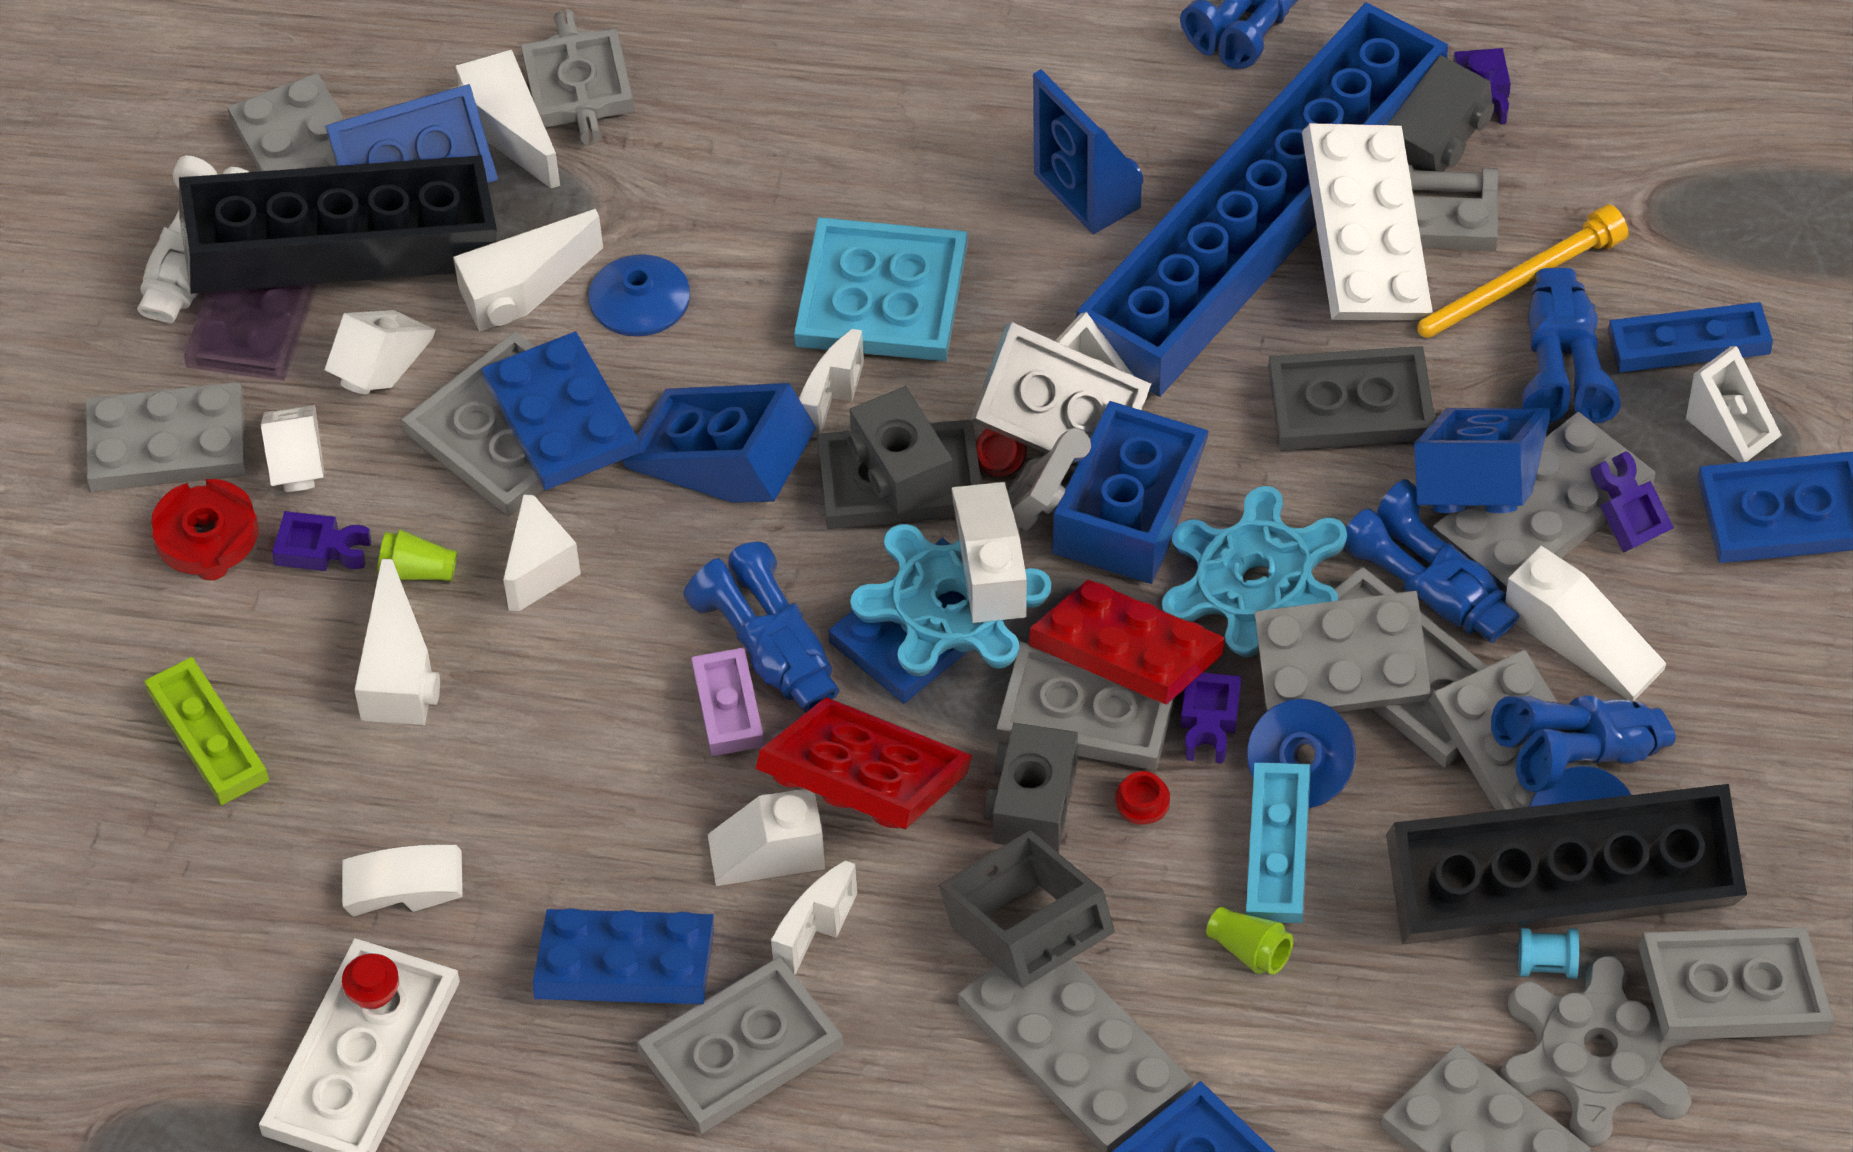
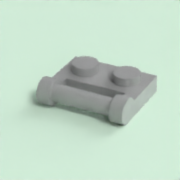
(1457, 221)
(1039, 480)

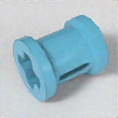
(1548, 953)

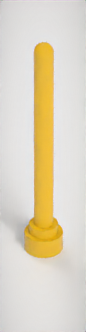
(1603, 229)

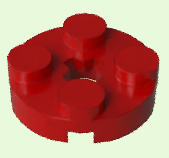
(208, 552)

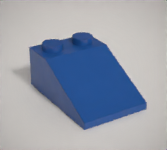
(1080, 160)
(725, 440)
(1480, 458)
(1128, 492)

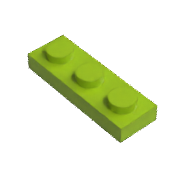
(206, 731)

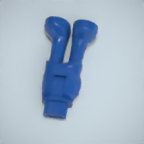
(1238, 41)
(1566, 322)
(1450, 586)
(779, 643)
(1605, 733)

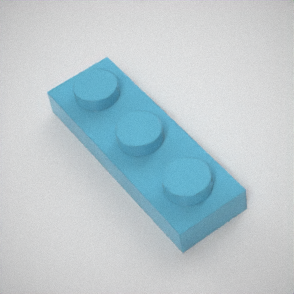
(1278, 842)

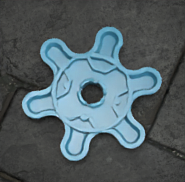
(1251, 543)
(912, 602)

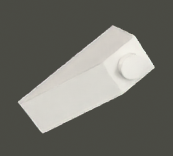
(510, 114)
(523, 270)
(990, 552)
(1581, 624)
(395, 665)

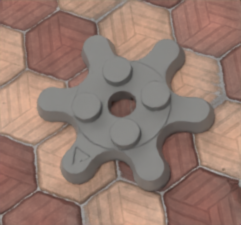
(1592, 1082)

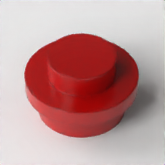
(999, 454)
(1142, 798)
(370, 980)

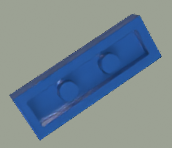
(1688, 336)

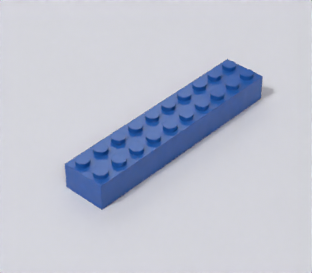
(1251, 202)

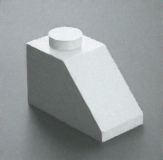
(376, 349)
(293, 447)
(769, 839)

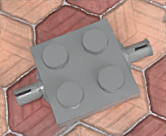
(578, 77)

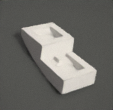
(833, 377)
(410, 874)
(819, 910)

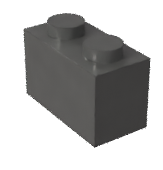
(1443, 115)

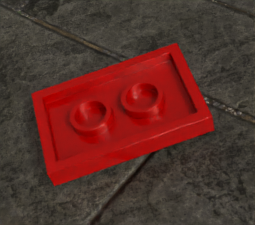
(1126, 641)

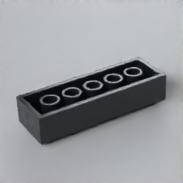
(333, 223)
(1565, 864)

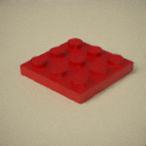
(863, 763)

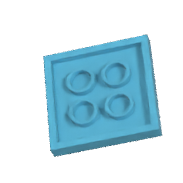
(882, 280)

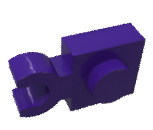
(1493, 67)
(1634, 510)
(313, 540)
(1209, 712)

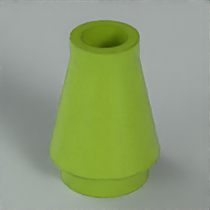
(417, 557)
(1253, 940)

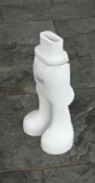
(166, 276)

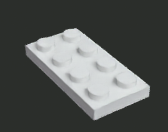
(1366, 222)
(358, 1059)

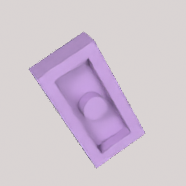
(727, 702)

